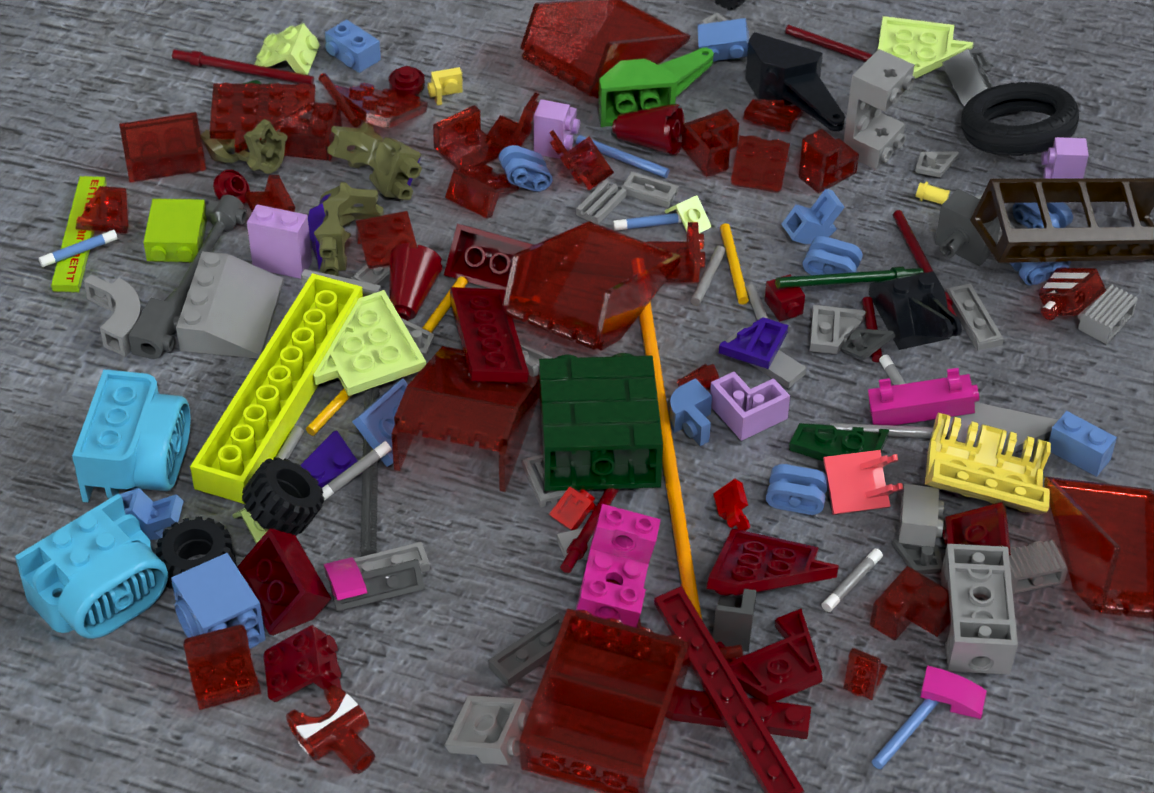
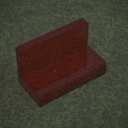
(273, 196)

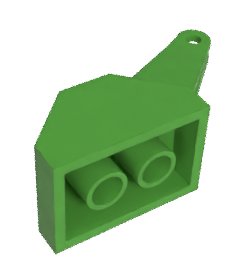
(645, 85)

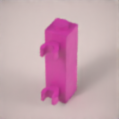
(922, 399)

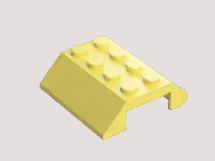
(983, 470)

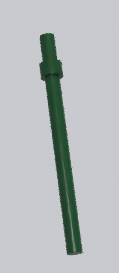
(844, 278)

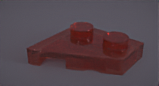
(105, 211)

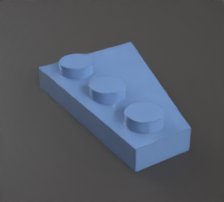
(378, 419)

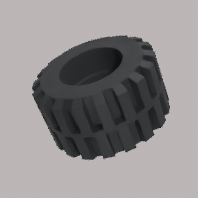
(282, 496)
(192, 539)

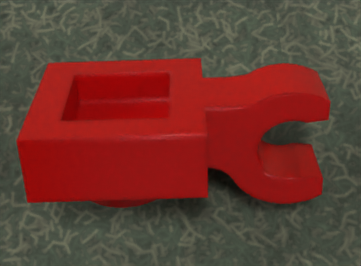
(730, 502)

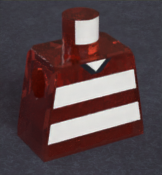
(1070, 291)

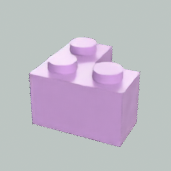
(554, 117)
(1065, 159)
(747, 409)

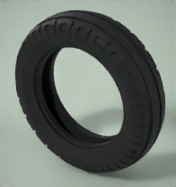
(1019, 97)

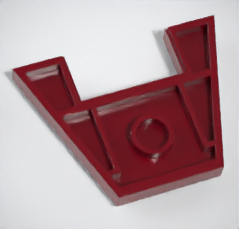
(782, 666)

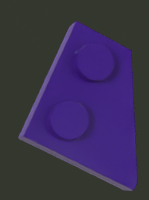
(756, 343)
(329, 459)

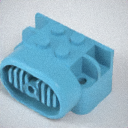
(131, 436)
(93, 572)

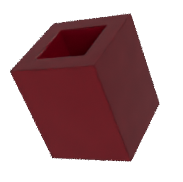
(784, 302)

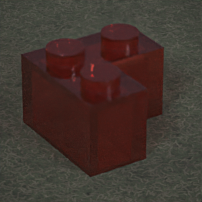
(312, 136)
(710, 141)
(826, 161)
(910, 600)

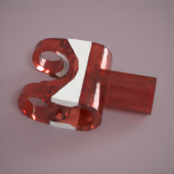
(334, 731)

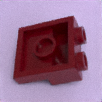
(979, 527)

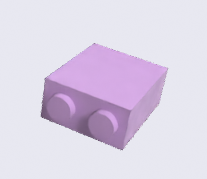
(279, 241)

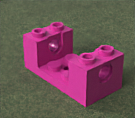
(621, 553)

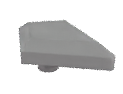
(935, 163)
(421, 337)

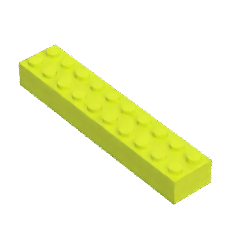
(274, 389)

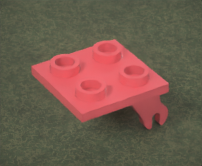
(858, 481)

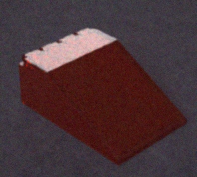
(589, 37)
(586, 283)
(449, 404)
(1107, 543)

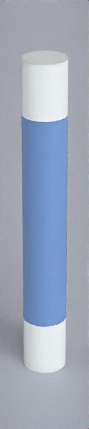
(648, 221)
(78, 248)

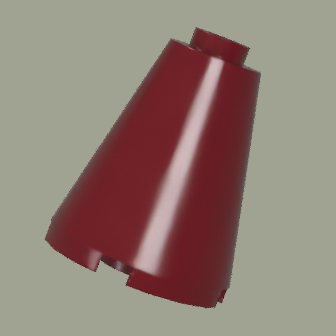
(652, 128)
(412, 277)

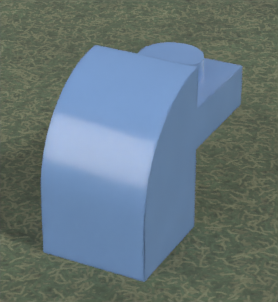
(807, 223)
(689, 409)
(152, 515)

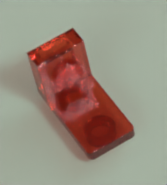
(864, 674)

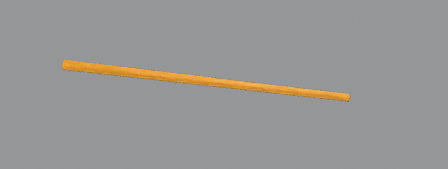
(670, 468)

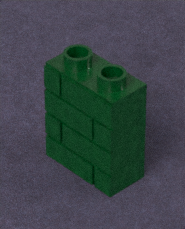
(600, 422)

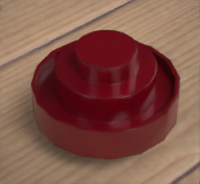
(407, 81)
(231, 183)

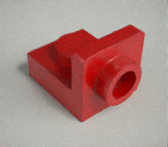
(573, 508)

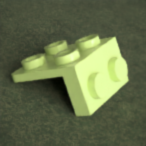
(294, 45)

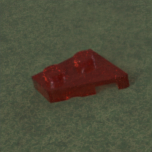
(773, 114)

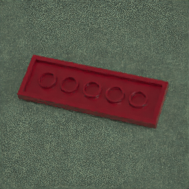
(488, 336)

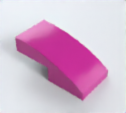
(345, 578)
(962, 694)

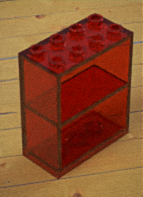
(604, 704)

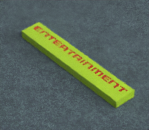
(70, 271)

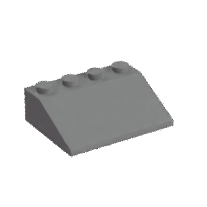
(228, 307)

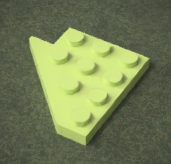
(920, 42)
(370, 348)

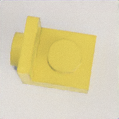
(445, 83)

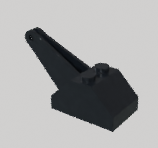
(791, 74)
(915, 309)

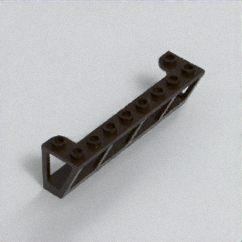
(1068, 244)

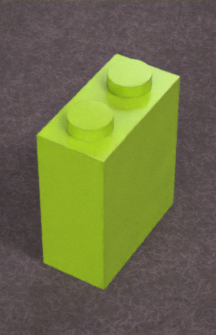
(175, 230)

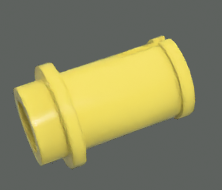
(932, 193)

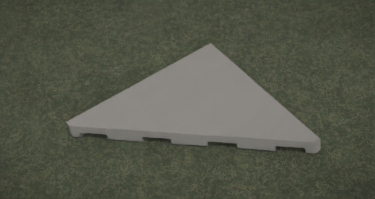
(1006, 419)

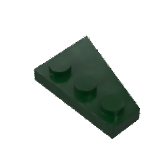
(825, 440)

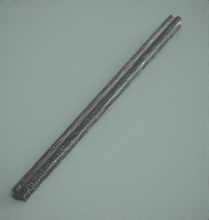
(369, 490)

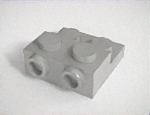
(489, 729)

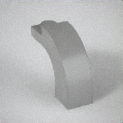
(126, 310)

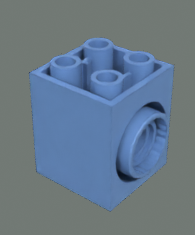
(215, 599)

